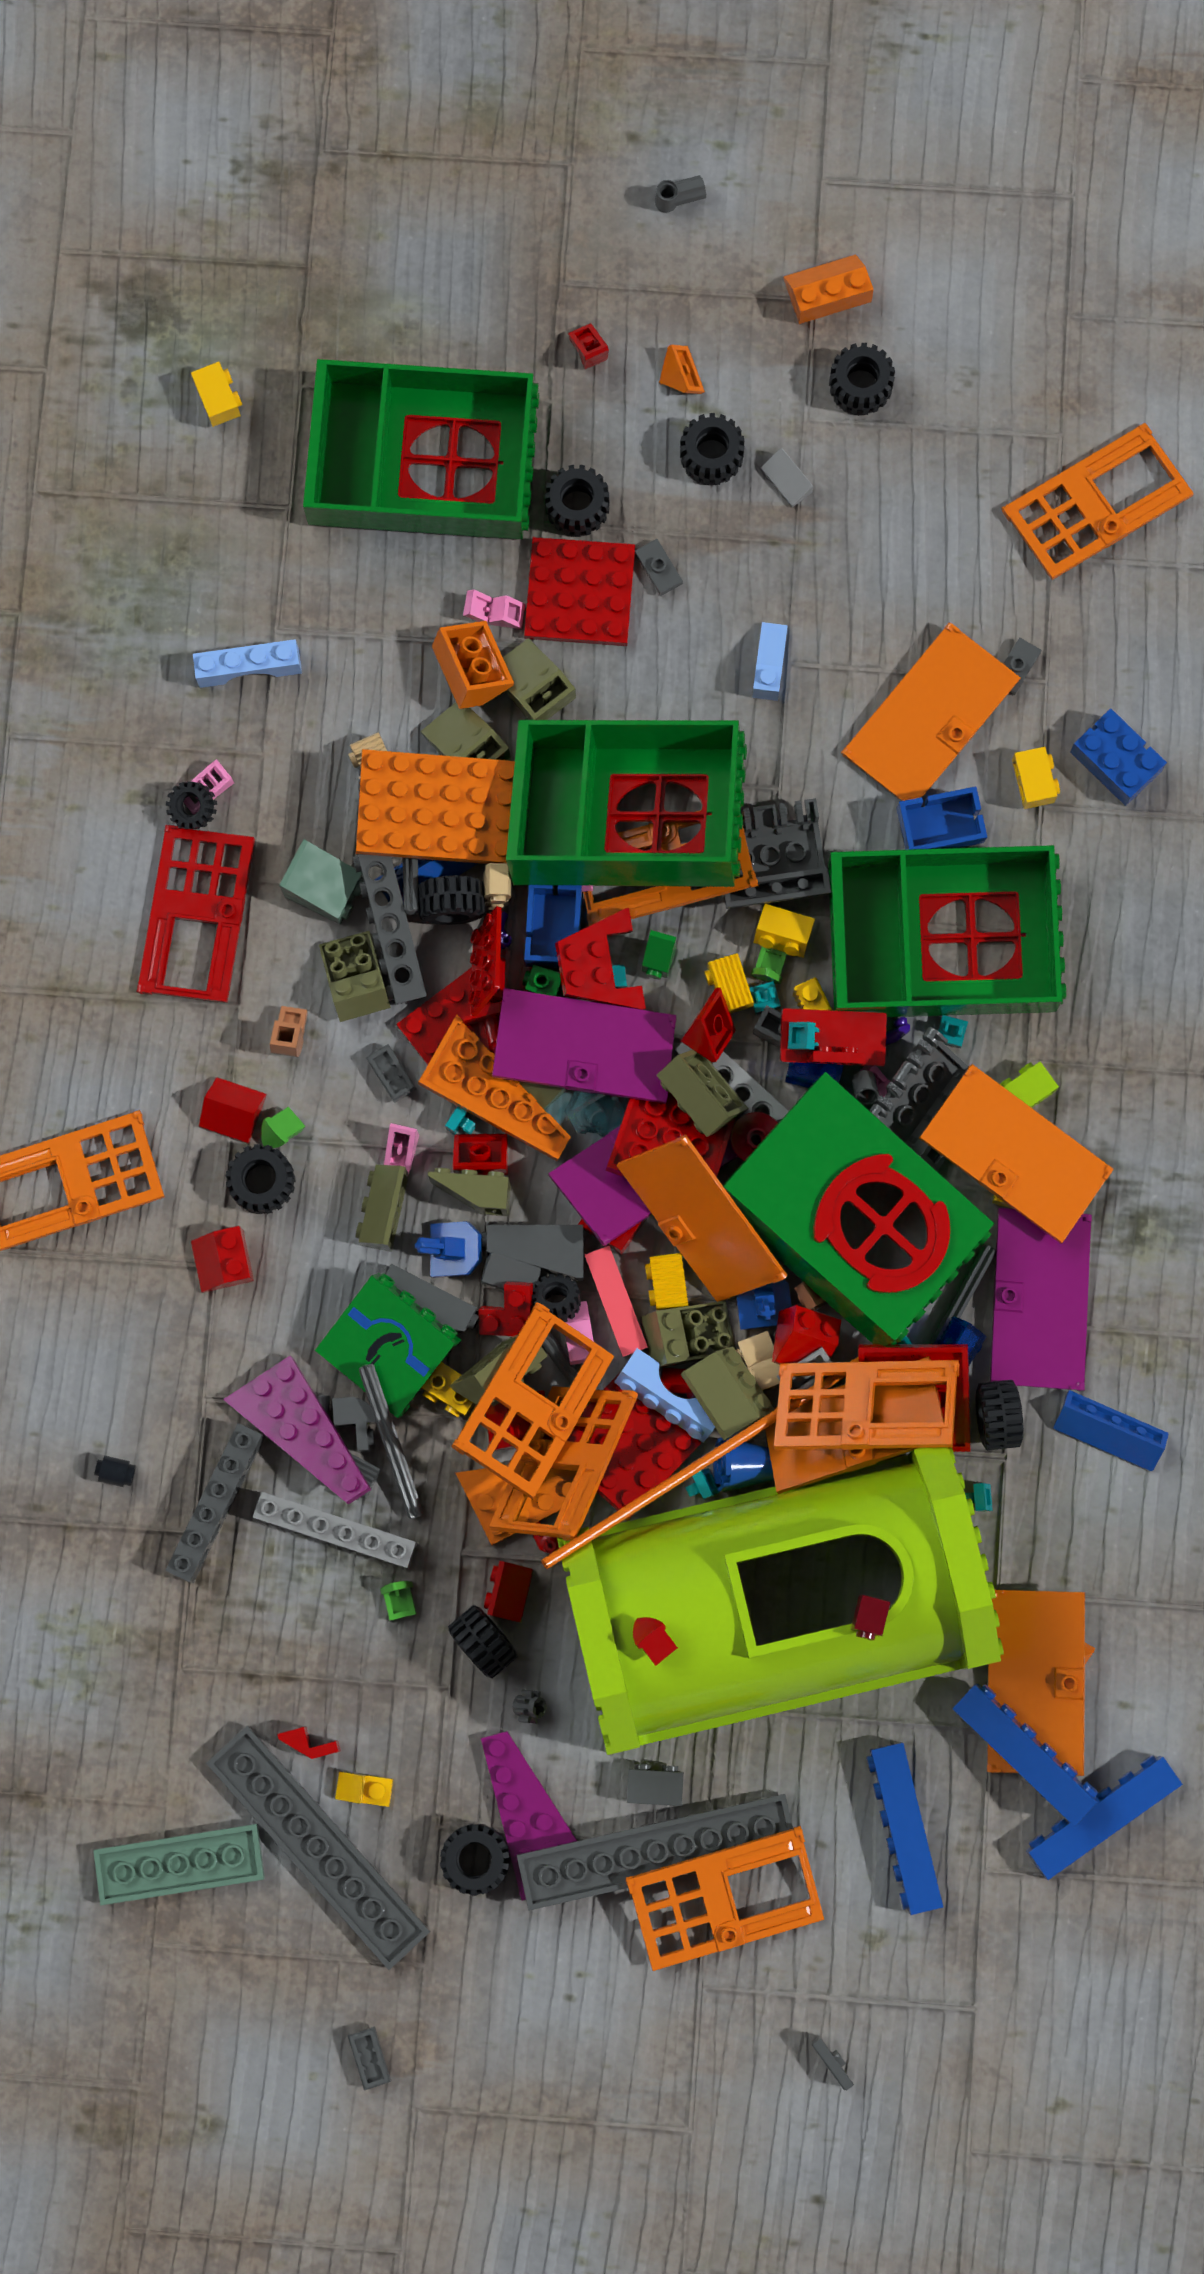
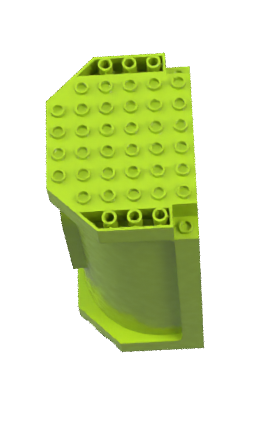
(688, 1577)

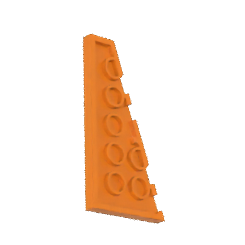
(486, 1491)

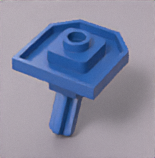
(453, 1249)
(762, 1305)

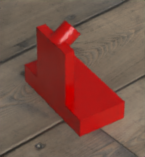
(488, 1023)

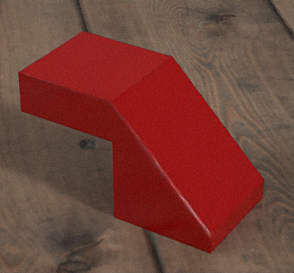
(300, 1741)

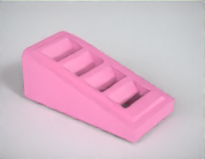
(207, 773)

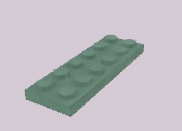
(179, 1864)

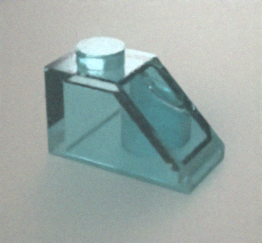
(594, 1113)

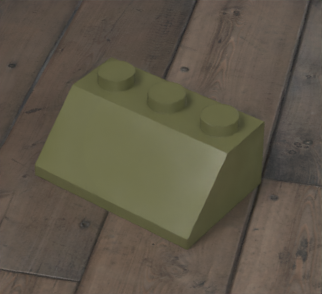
(701, 1092)
(382, 1207)
(477, 1378)
(727, 1392)

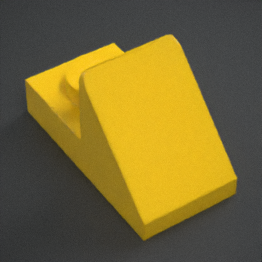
(364, 1789)

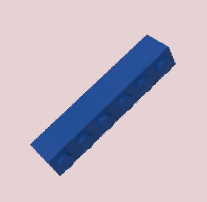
(1026, 1754)
(1113, 1811)
(905, 1827)

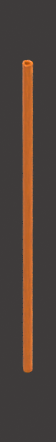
(677, 1478)

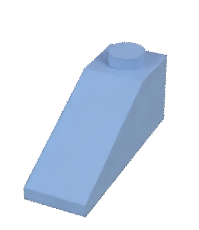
(769, 661)

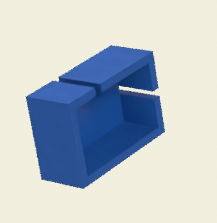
(1118, 757)
(943, 822)
(549, 921)

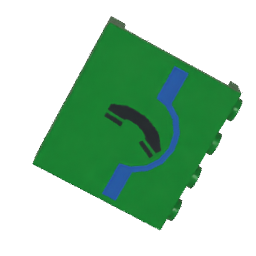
(392, 1334)

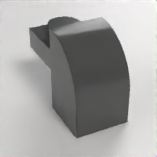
(358, 1413)

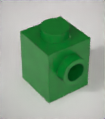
(542, 981)

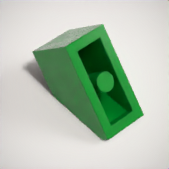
(658, 955)

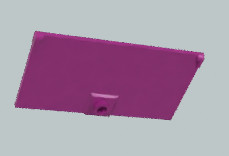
(583, 1045)
(601, 1197)
(1040, 1304)

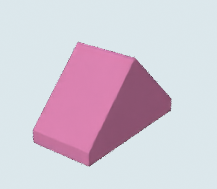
(401, 1146)

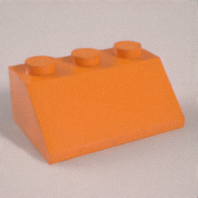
(829, 288)
(471, 663)

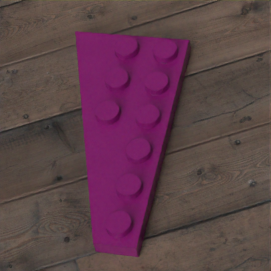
(293, 1418)
(524, 1806)

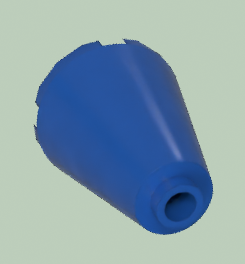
(742, 1467)

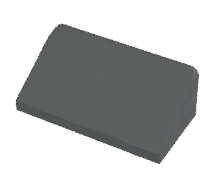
(500, 1269)

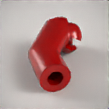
(546, 1543)

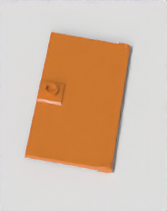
(931, 715)
(1016, 1153)
(701, 1219)
(891, 1405)
(1042, 1670)

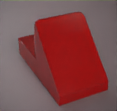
(589, 345)

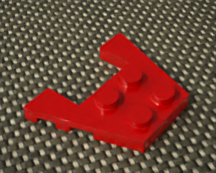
(587, 964)

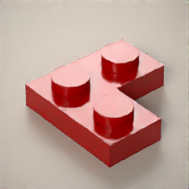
(511, 1317)

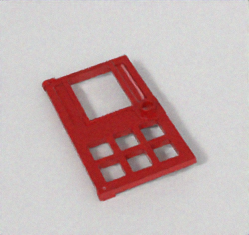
(196, 907)

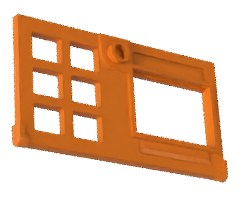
(1093, 506)
(665, 897)
(76, 1179)
(530, 1405)
(858, 1406)
(585, 1458)
(718, 1899)

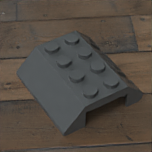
(783, 856)
(919, 1092)

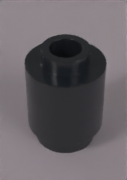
(115, 1471)

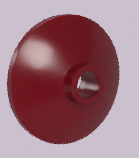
(750, 1125)

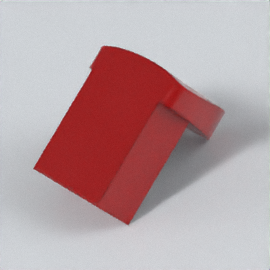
(674, 1382)
(653, 1639)

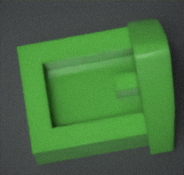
(769, 965)
(280, 1128)
(399, 1599)

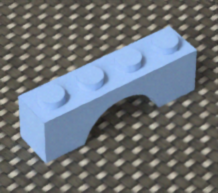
(273, 658)
(643, 1377)

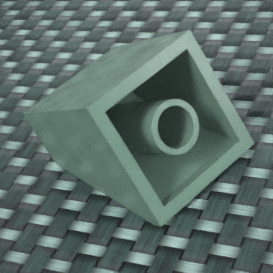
(321, 883)

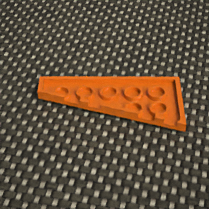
(463, 1076)

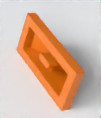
(680, 371)

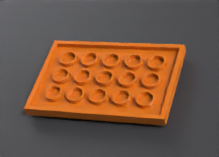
(434, 807)

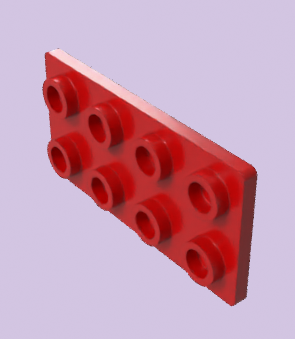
(487, 965)
(842, 1037)

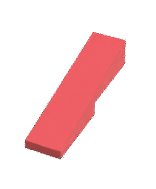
(615, 1301)

